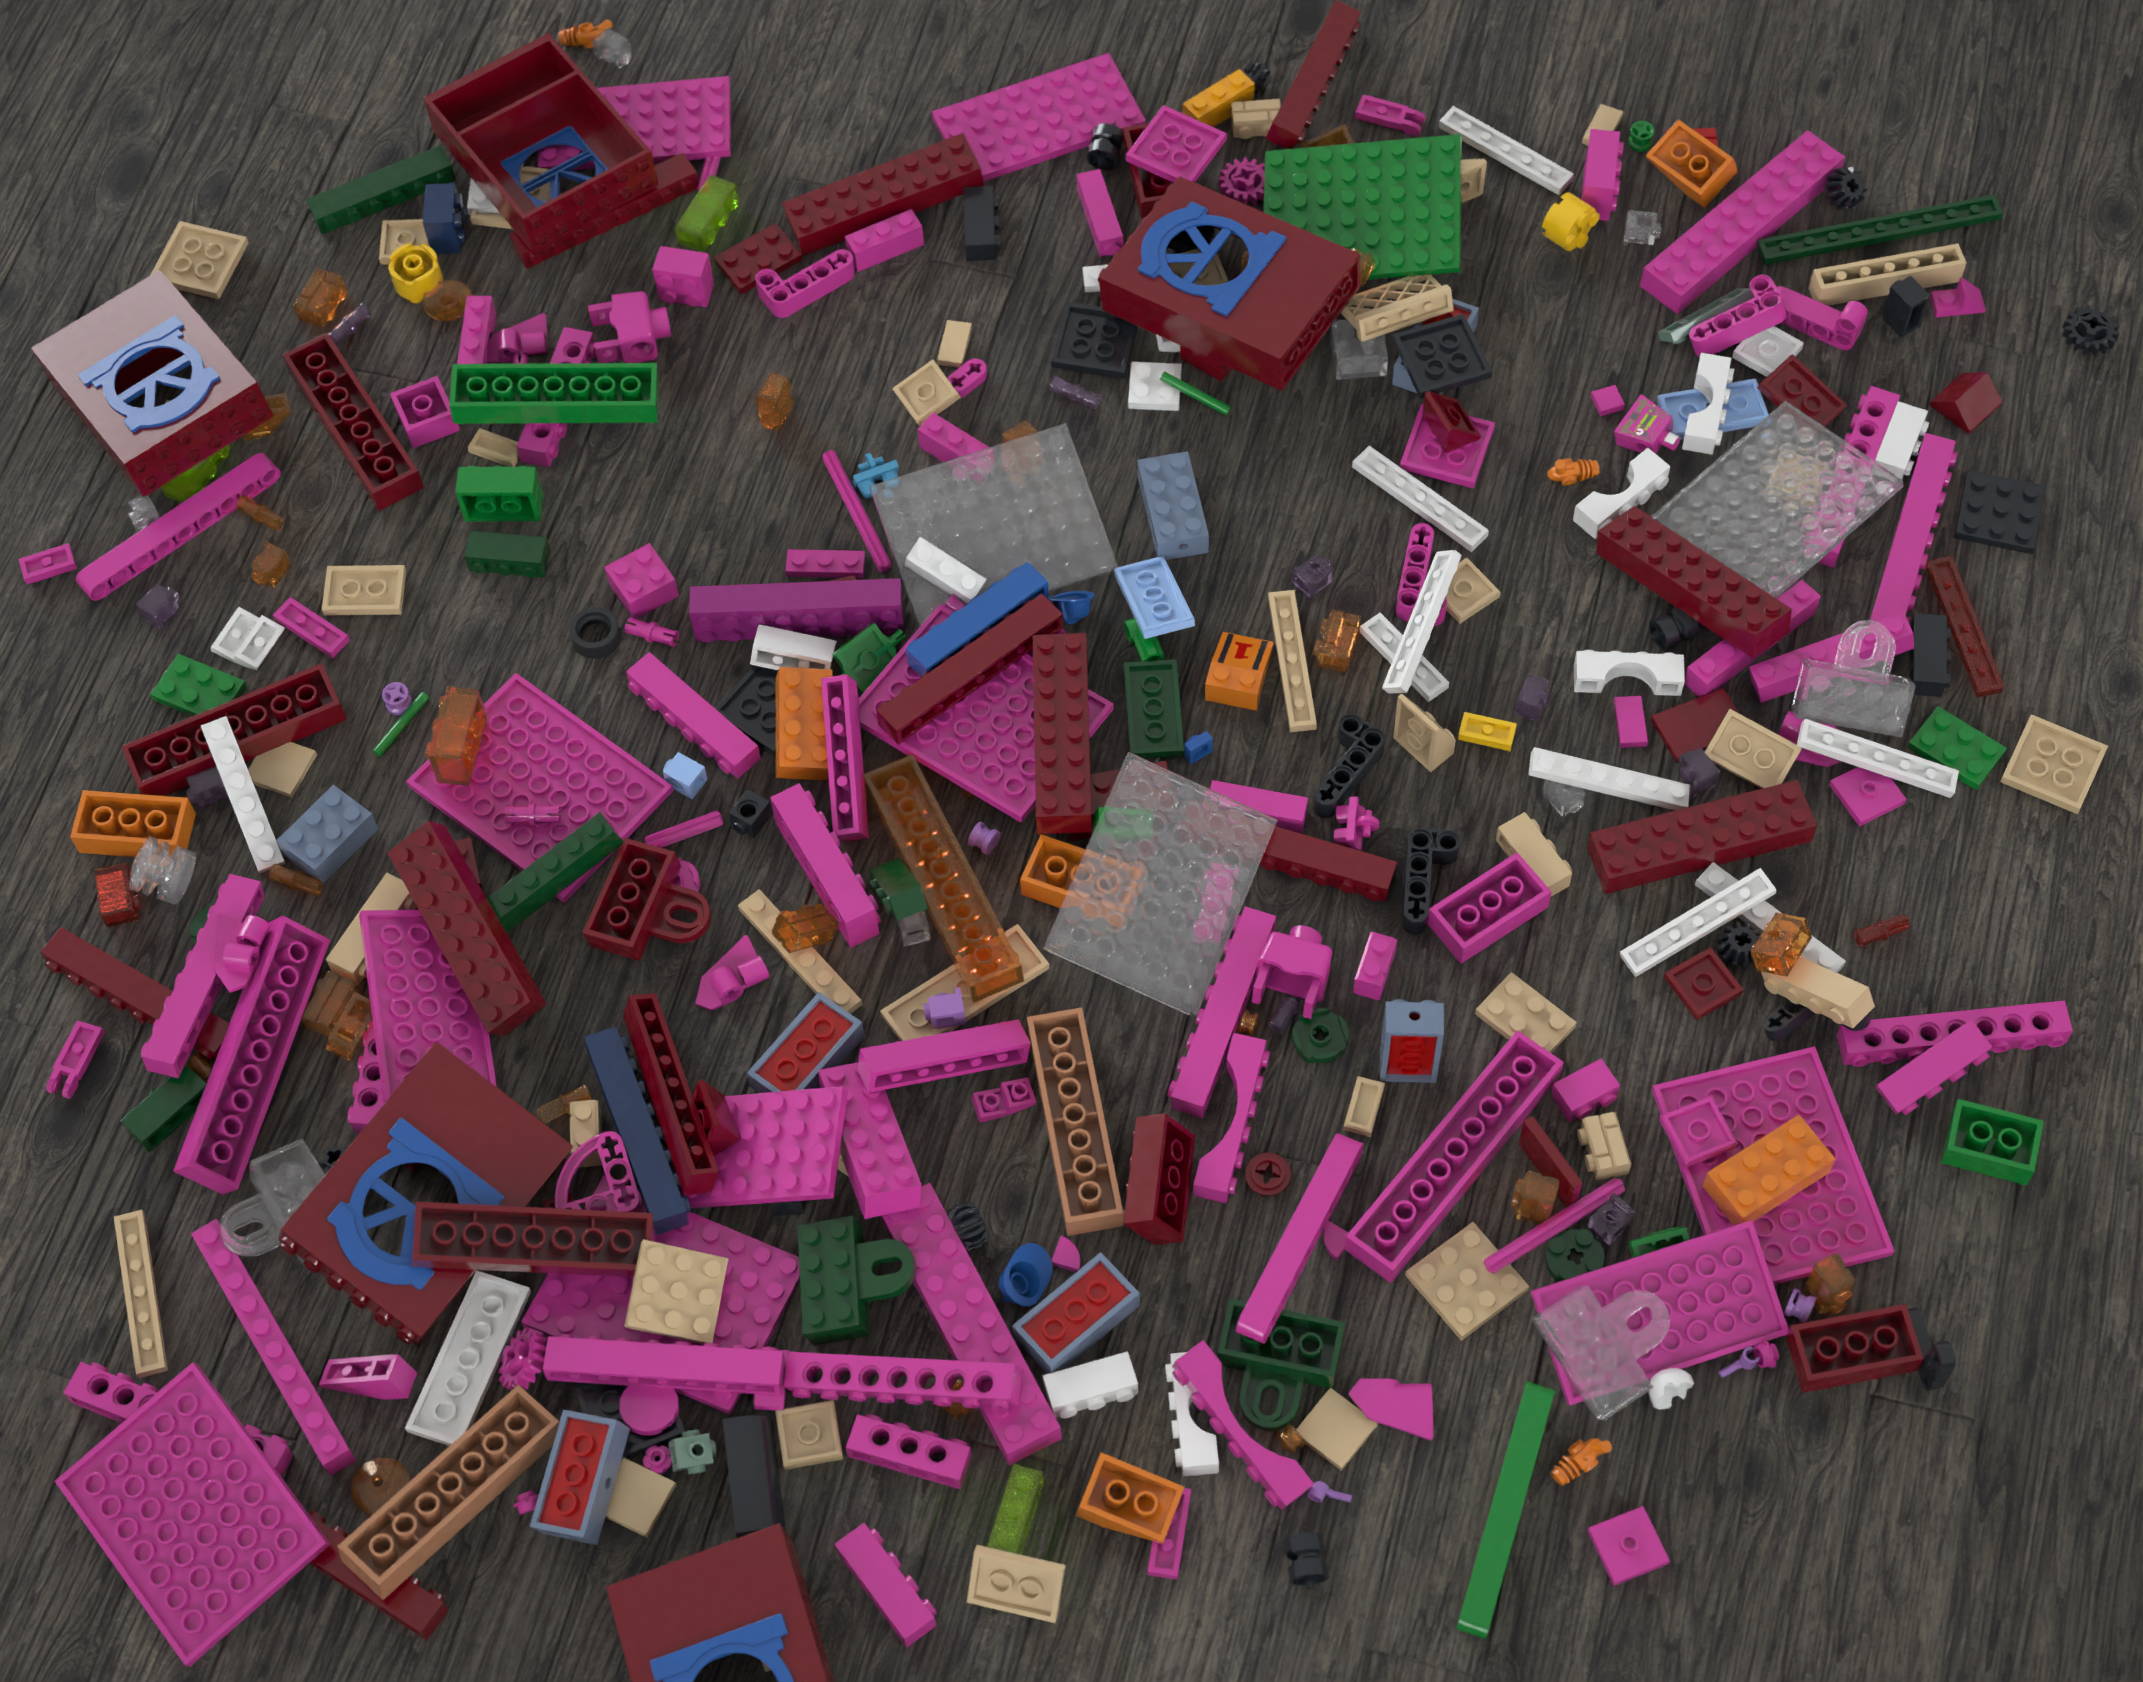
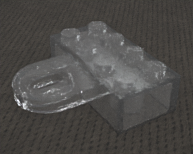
(1856, 690)
(283, 1183)
(1599, 1347)

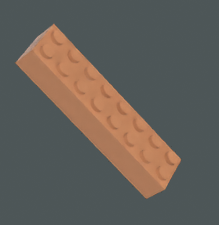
(1075, 1122)
(449, 1492)

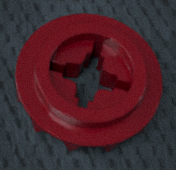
(1260, 1164)

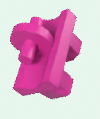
(1359, 824)

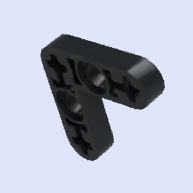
(1782, 1023)
(1938, 1358)

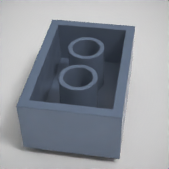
(327, 834)

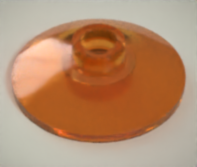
(446, 300)
(371, 1498)

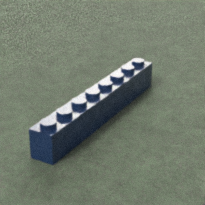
(635, 1126)

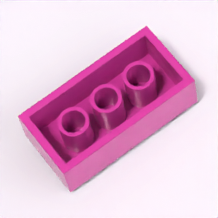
(1489, 907)

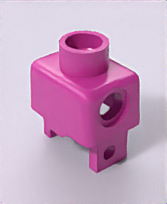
(635, 325)
(1294, 966)

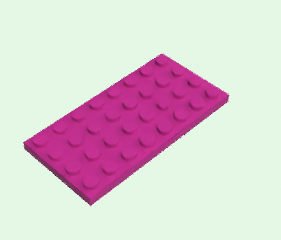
(1041, 116)
(668, 118)
(416, 999)
(1714, 1296)

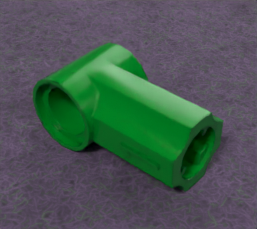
(1147, 649)

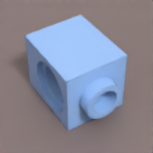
(685, 775)

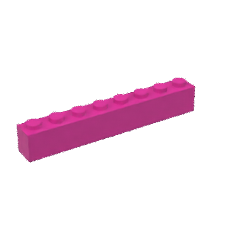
(198, 983)
(1222, 1014)
(664, 1365)

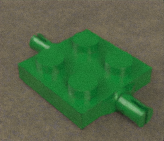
(867, 655)

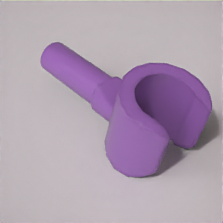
(1742, 1362)
(1320, 1489)

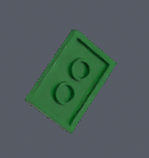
(196, 687)
(1957, 746)

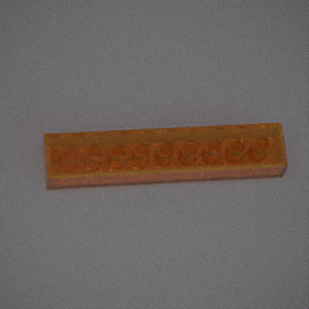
(946, 878)

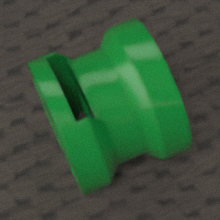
(1641, 136)

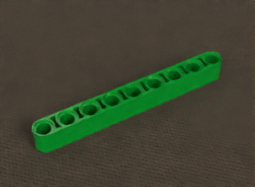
(1505, 1510)

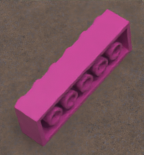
(826, 865)
(873, 1147)

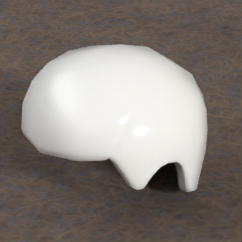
(1667, 1385)

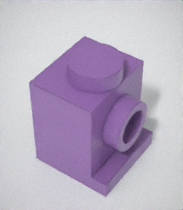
(945, 1010)

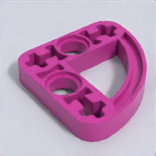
(609, 1197)

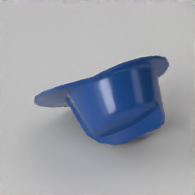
(1073, 605)
(1026, 1275)

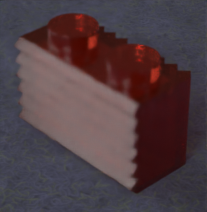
(115, 899)

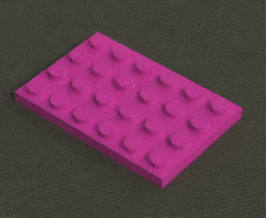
(784, 1149)

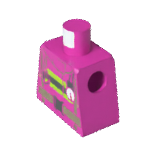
(1646, 428)

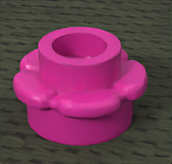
(1768, 1354)
(657, 1466)
(526, 1502)

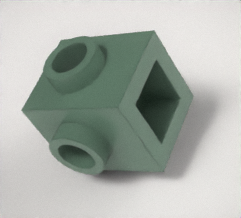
(683, 1457)

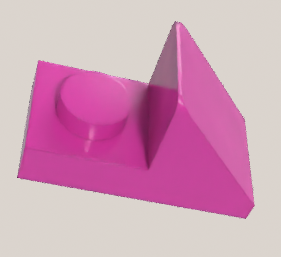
(1958, 301)

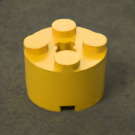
(1569, 222)
(414, 271)

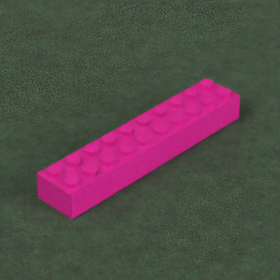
(1740, 221)
(252, 1057)
(1453, 1156)
(971, 1322)

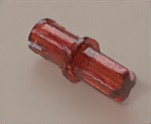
(1881, 930)

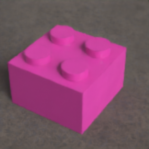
(683, 276)
(424, 412)
(641, 581)

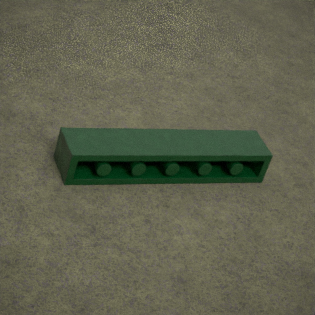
(380, 189)
(554, 871)

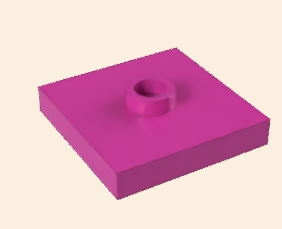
(1867, 794)
(1698, 1131)
(1628, 1545)

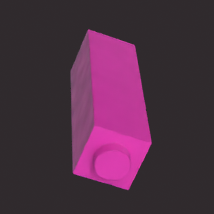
(1099, 212)
(1286, 808)

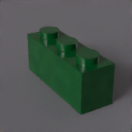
(507, 554)
(897, 889)
(165, 1109)

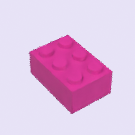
(1601, 171)

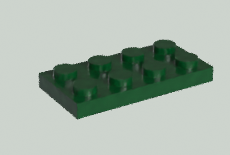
(1153, 708)

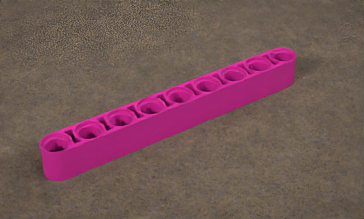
(177, 527)
(1299, 1238)

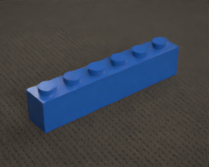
(975, 618)

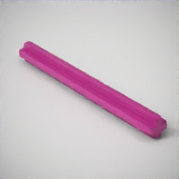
(857, 511)
(1553, 1226)

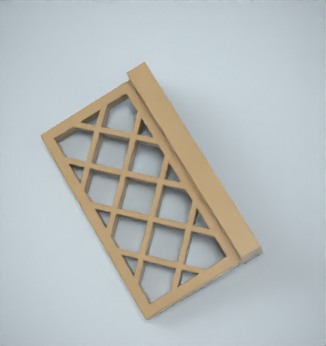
(1405, 311)

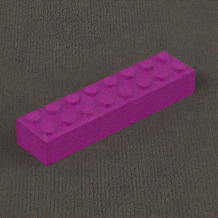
(799, 607)

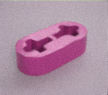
(968, 380)

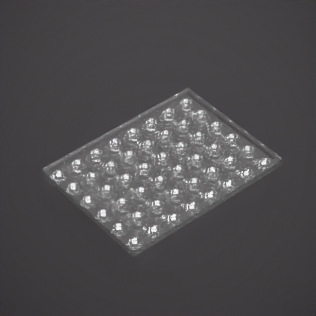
(1779, 499)
(998, 513)
(1160, 884)

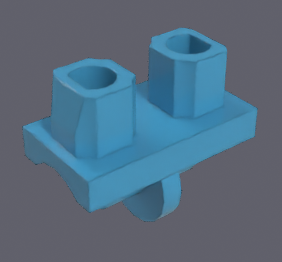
(867, 478)

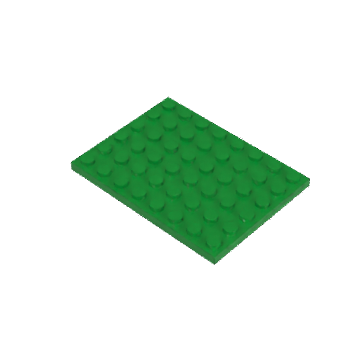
(1375, 197)

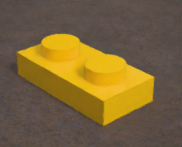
(1487, 731)

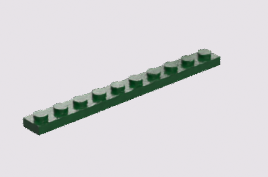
(1879, 229)

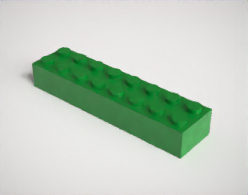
(554, 393)

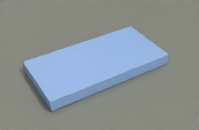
(1743, 409)
(1154, 597)

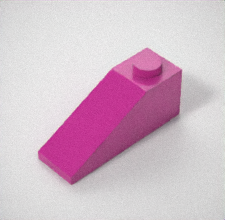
(370, 1376)

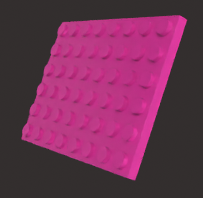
(981, 740)
(548, 758)
(1824, 1218)
(752, 1300)
(192, 1514)

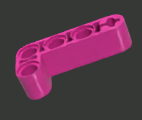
(806, 286)
(1742, 321)
(1822, 321)
(1416, 572)

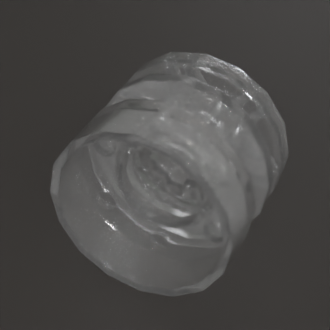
(155, 868)

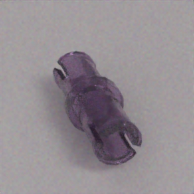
(349, 323)
(1075, 392)

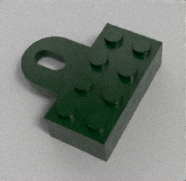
(841, 1278)
(1296, 1352)

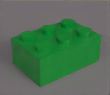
(499, 494)
(1992, 1142)

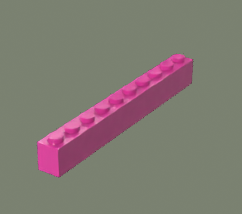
(1914, 527)
(274, 1350)

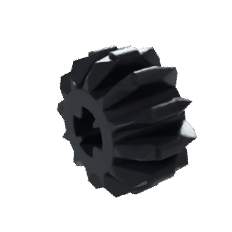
(1845, 188)
(1730, 942)
(969, 1225)

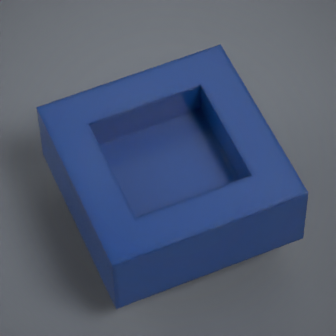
(1198, 747)

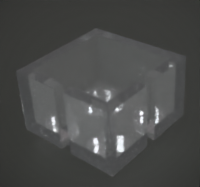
(1355, 357)

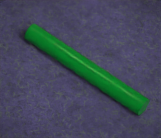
(1195, 393)
(401, 724)

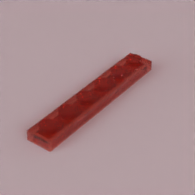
(1964, 626)

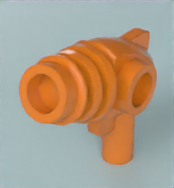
(584, 35)
(1568, 471)
(1581, 1457)

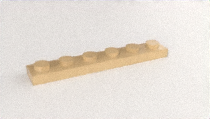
(1292, 661)
(806, 962)
(140, 1294)

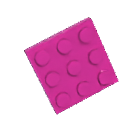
(1176, 146)
(1428, 458)

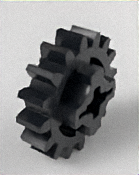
(2091, 330)

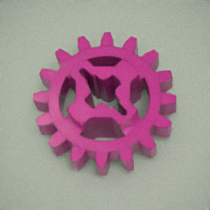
(1243, 181)
(522, 1359)

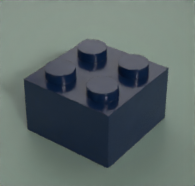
(444, 218)

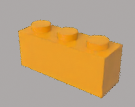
(1214, 103)

